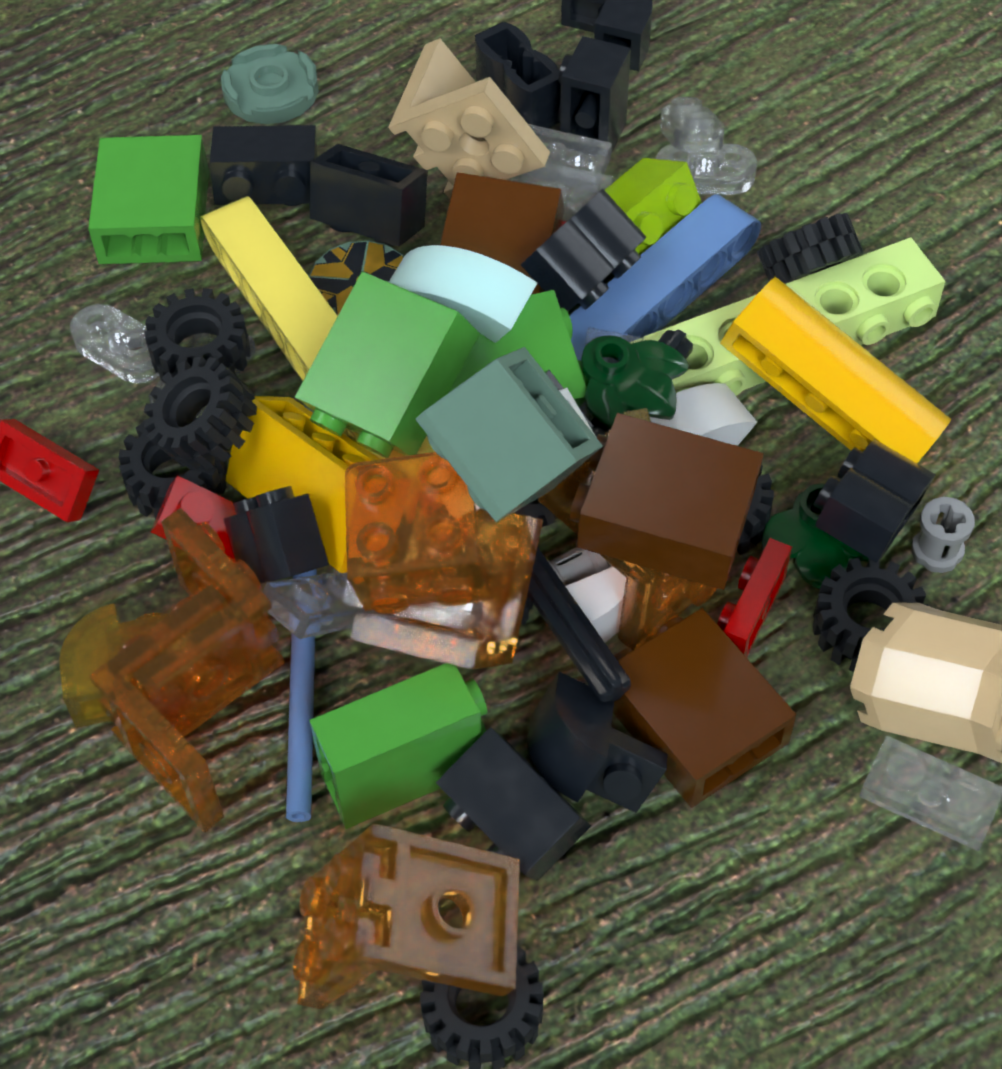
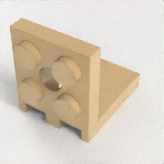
(454, 118)

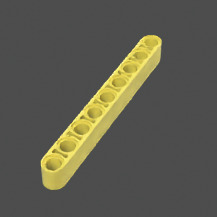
(274, 286)

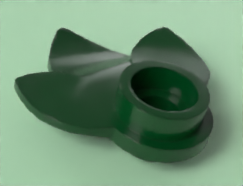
(635, 382)
(812, 548)

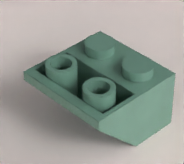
(508, 434)

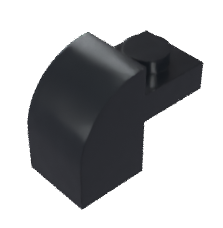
(614, 22)
(580, 751)

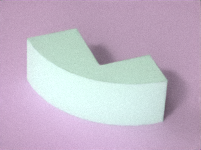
(468, 282)

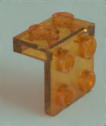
(411, 534)

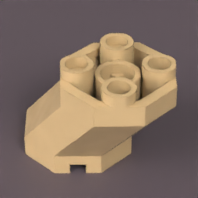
(933, 679)

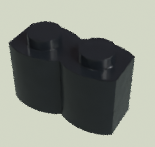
(520, 72)
(585, 251)
(872, 498)
(276, 535)

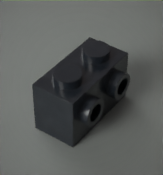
(595, 90)
(262, 163)
(368, 195)
(511, 805)

